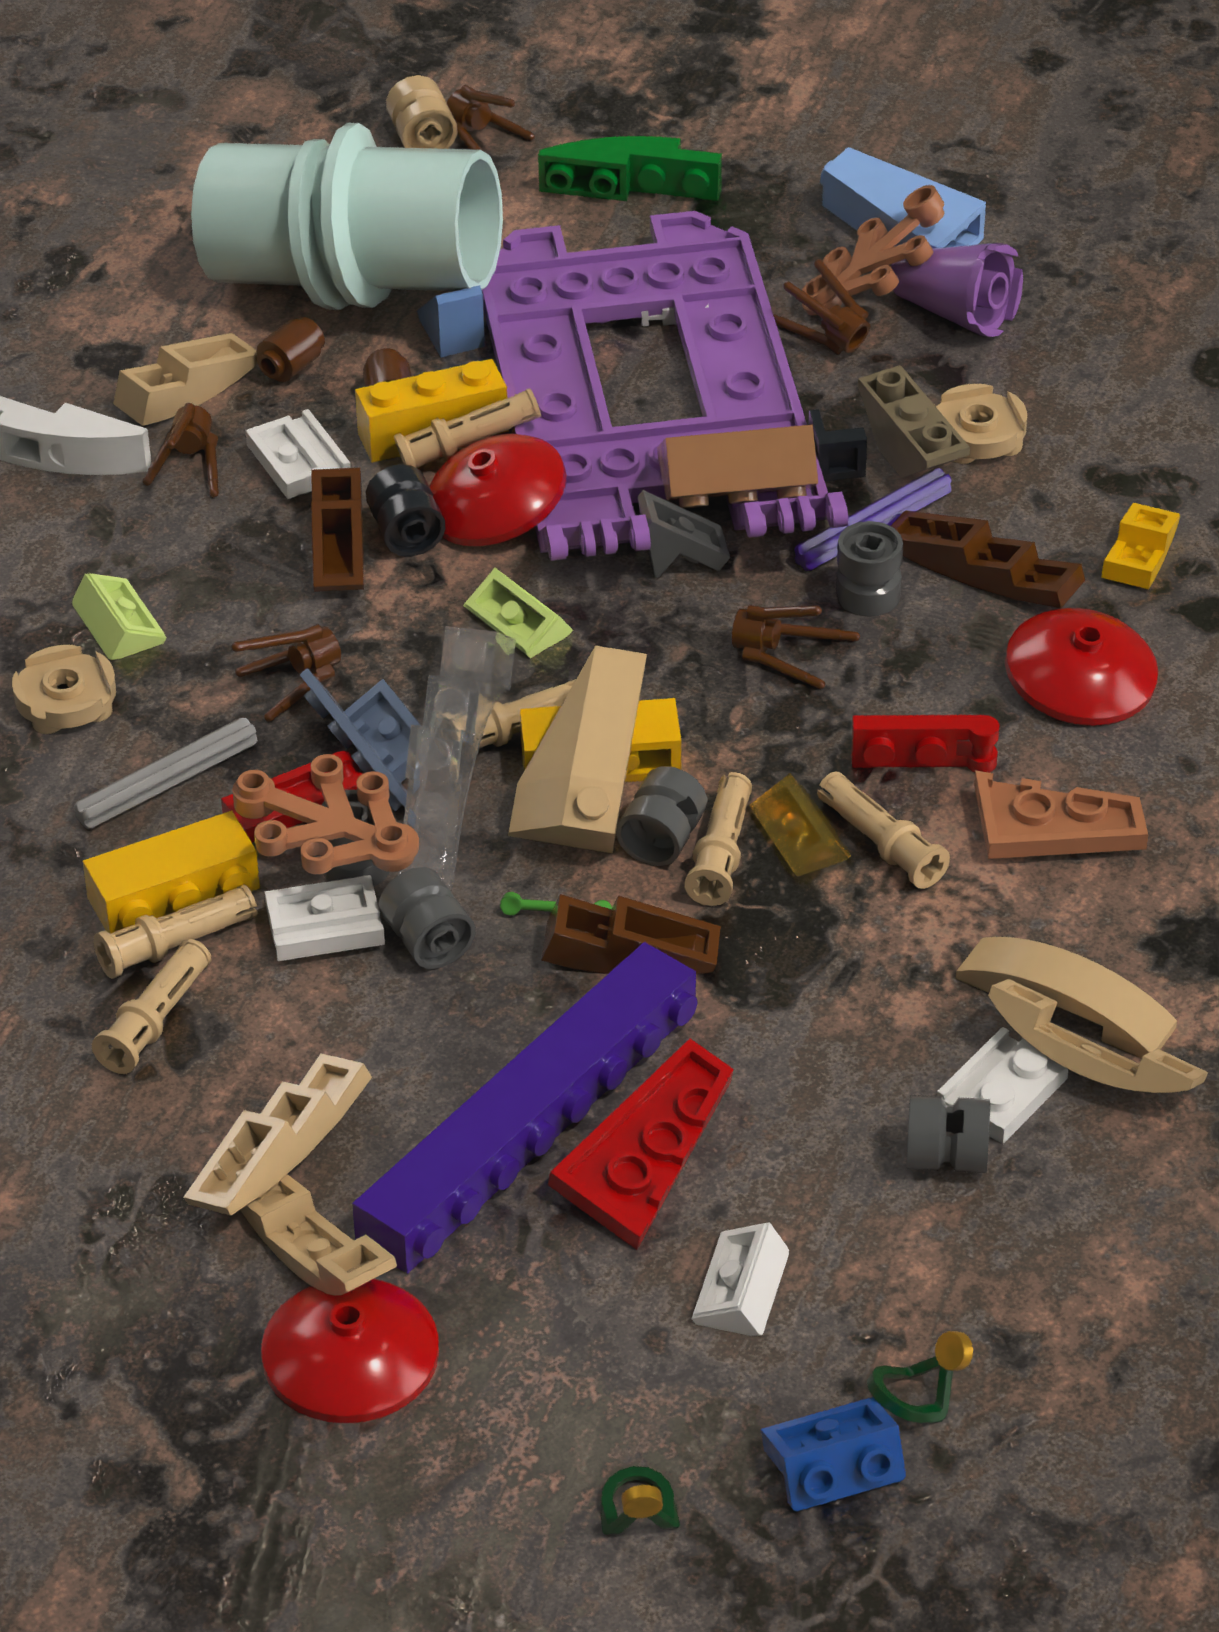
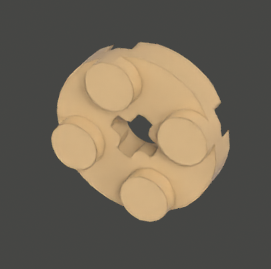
(1001, 420)
(51, 709)

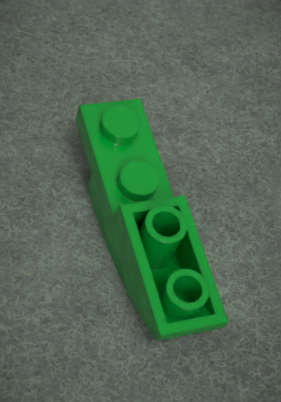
(629, 163)

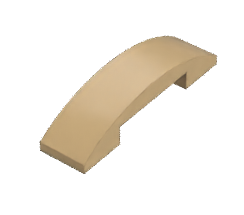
(1079, 985)
(1030, 1016)
(311, 1243)

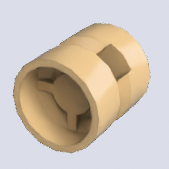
(421, 114)

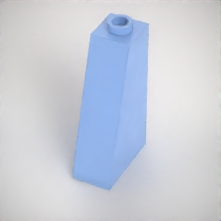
(868, 188)

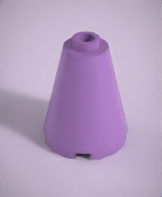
(965, 285)

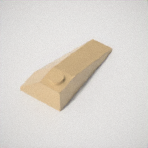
(581, 765)

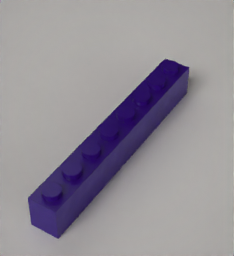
(526, 1106)

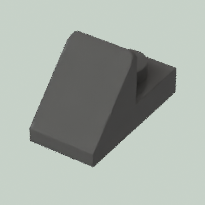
(681, 532)

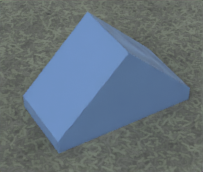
(454, 321)

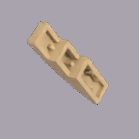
(272, 1143)

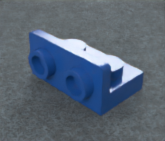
(836, 1453)

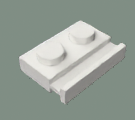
(292, 449)
(324, 918)
(1011, 1076)

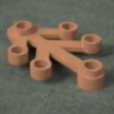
(877, 250)
(385, 842)

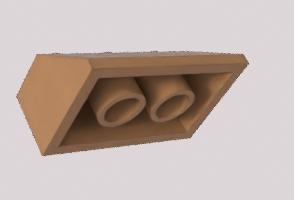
(738, 465)

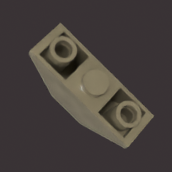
(907, 424)

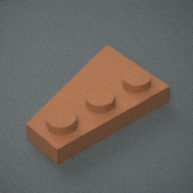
(1046, 822)

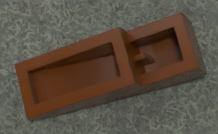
(337, 529)
(601, 937)

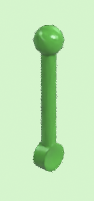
(512, 903)

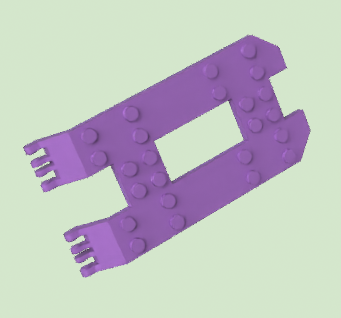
(732, 348)

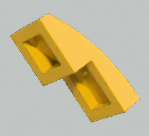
(1140, 546)

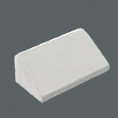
(742, 1280)

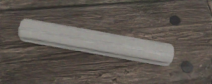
(165, 773)

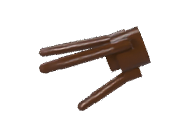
(473, 113)
(843, 327)
(188, 435)
(759, 630)
(312, 649)

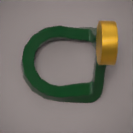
(952, 1353)
(638, 1501)

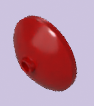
(498, 488)
(1081, 666)
(353, 1368)

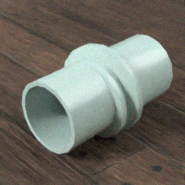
(347, 217)

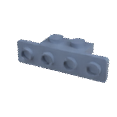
(377, 727)

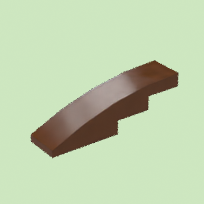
(969, 554)

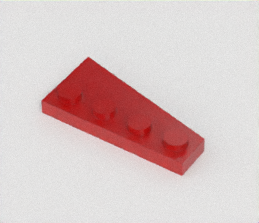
(641, 1147)

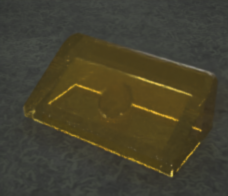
(798, 827)

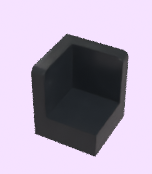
(839, 452)

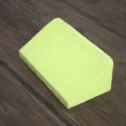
(516, 614)
(116, 616)

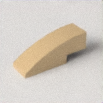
(183, 375)

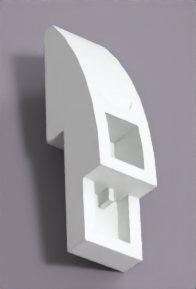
(71, 440)

